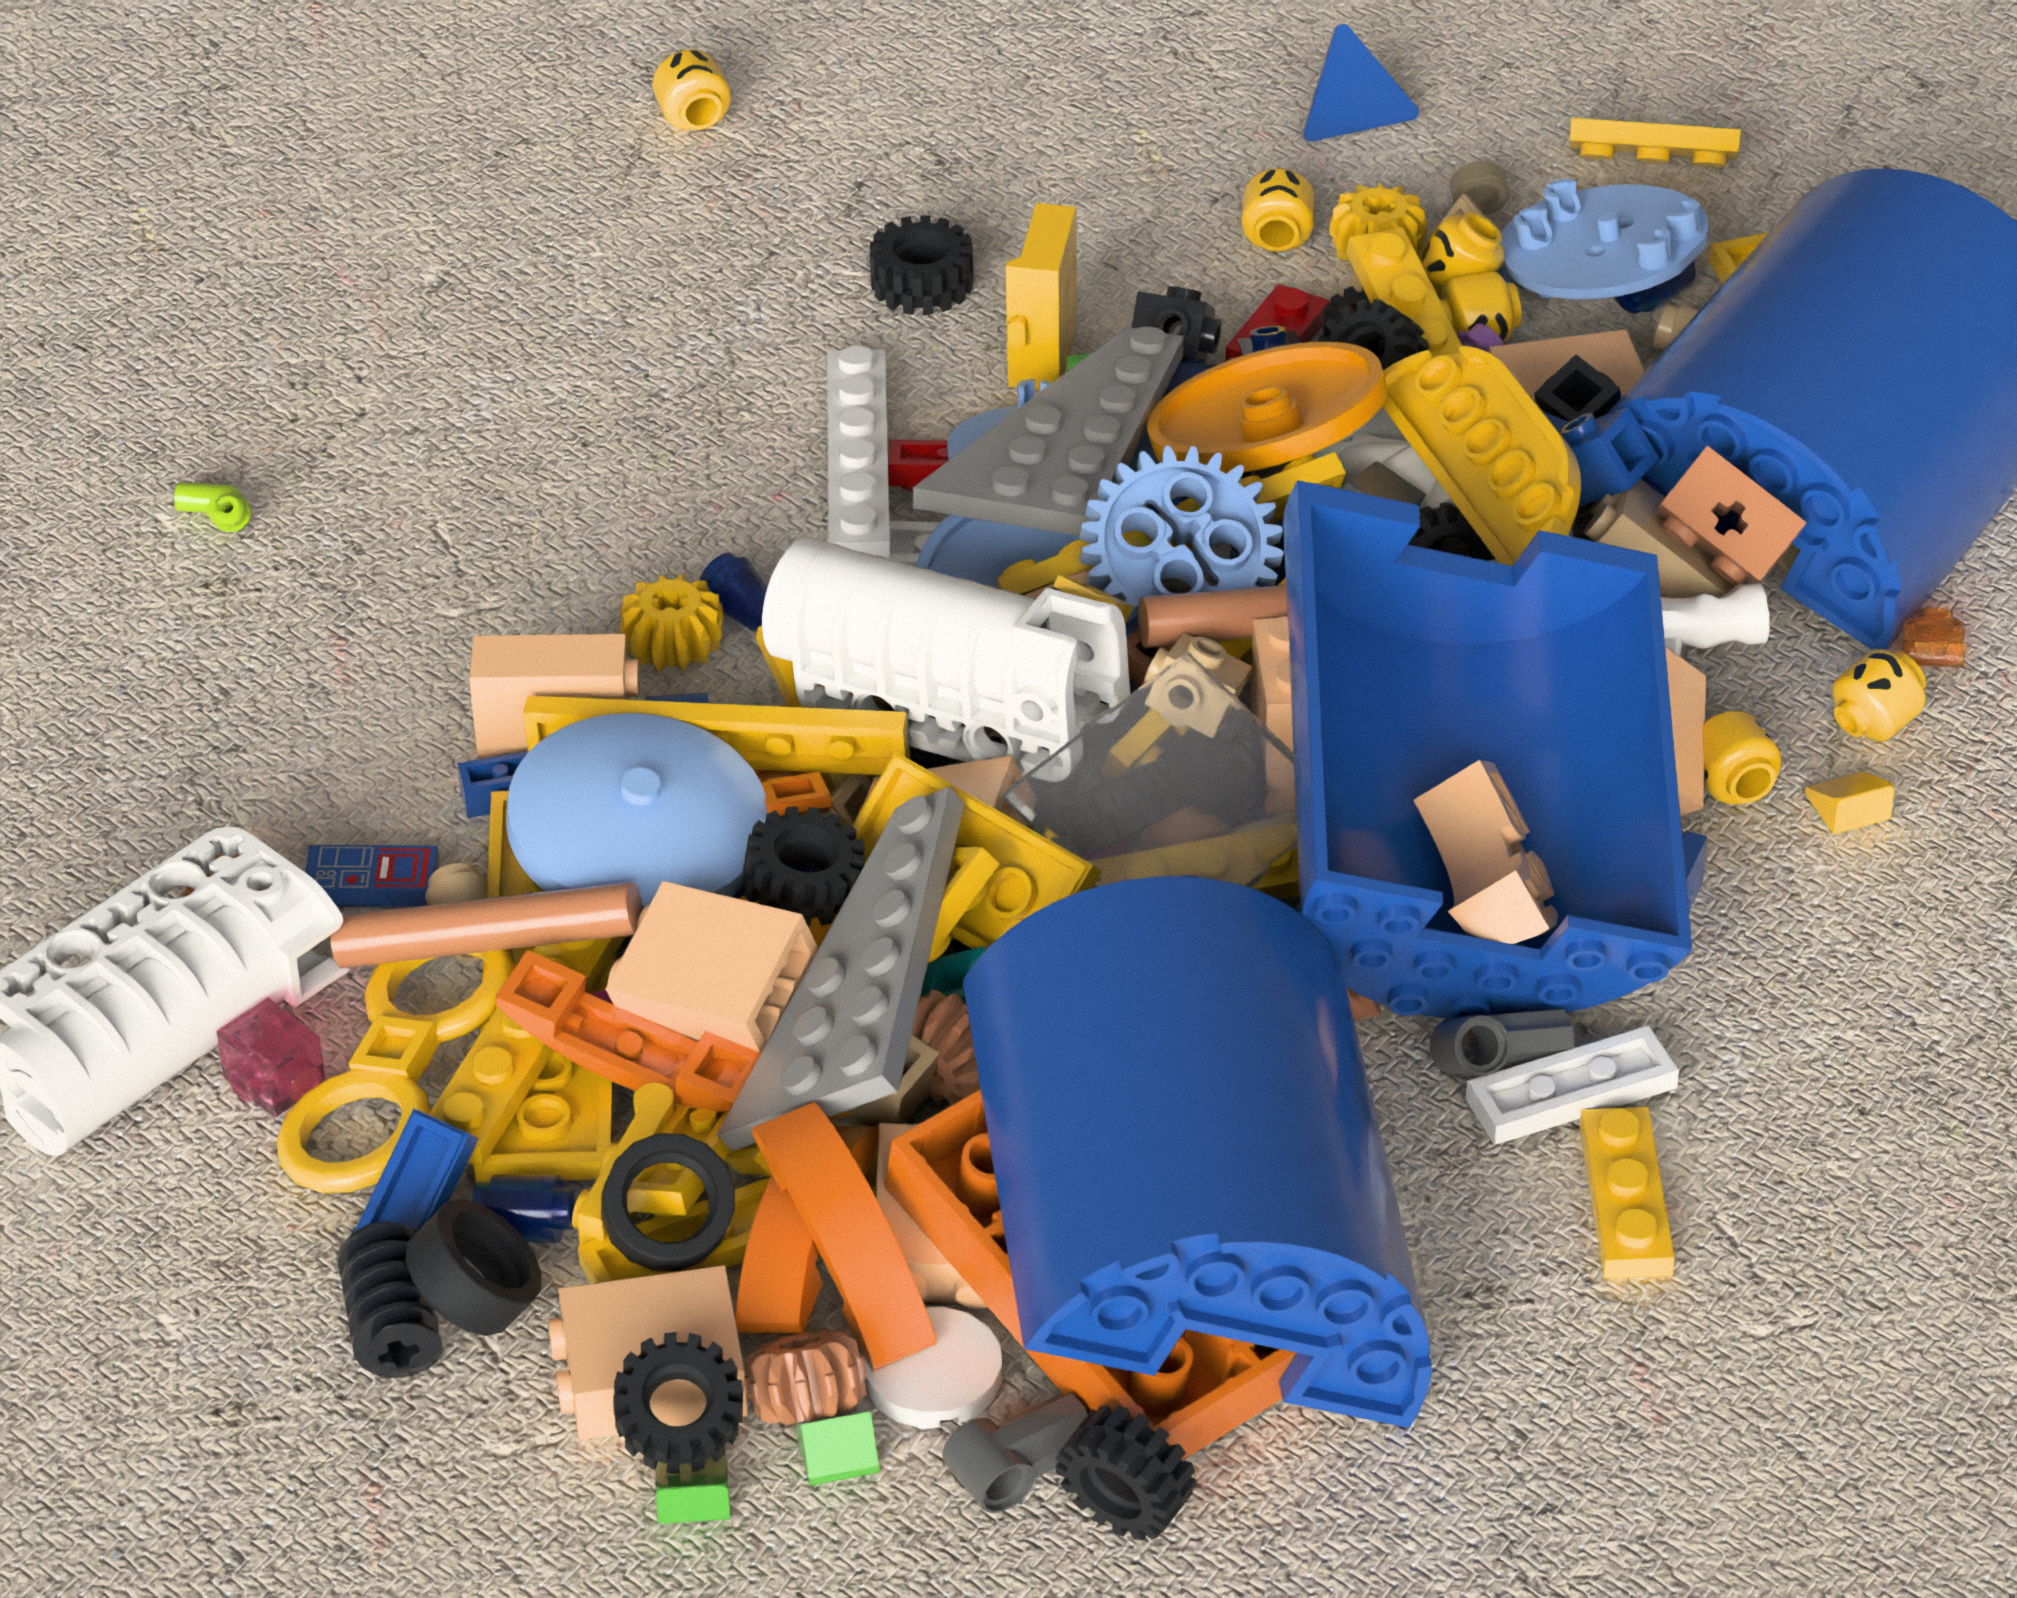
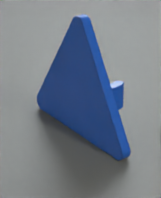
(1354, 92)

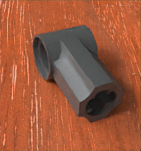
(1502, 1040)
(1003, 1459)

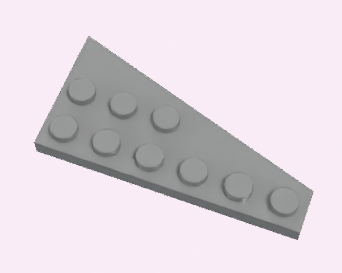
(1062, 442)
(860, 996)

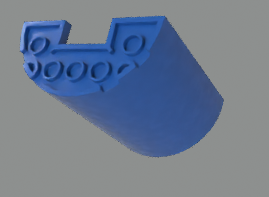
(1858, 384)
(1446, 660)
(1194, 1142)

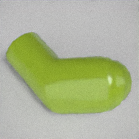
(219, 502)

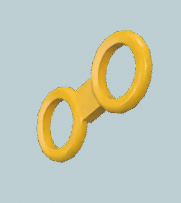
(384, 1067)

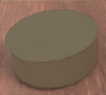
(1483, 183)

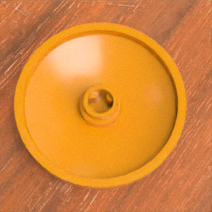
(1270, 405)

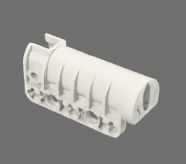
(944, 651)
(160, 988)

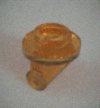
(1934, 638)

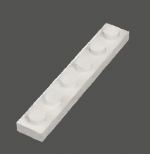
(858, 450)

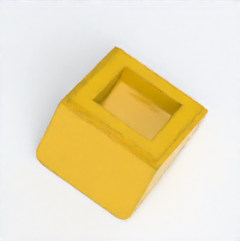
(1852, 801)

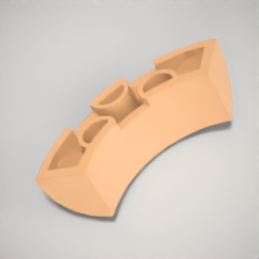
(1479, 837)

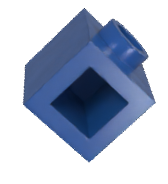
(1609, 453)

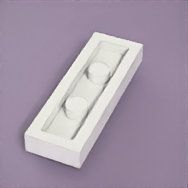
(1562, 1084)

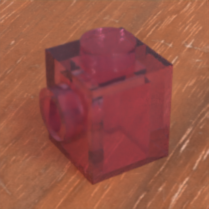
(270, 1057)

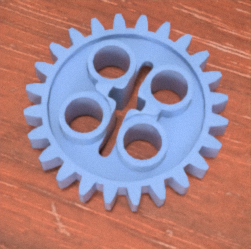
(1225, 516)

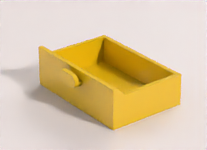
(1042, 297)

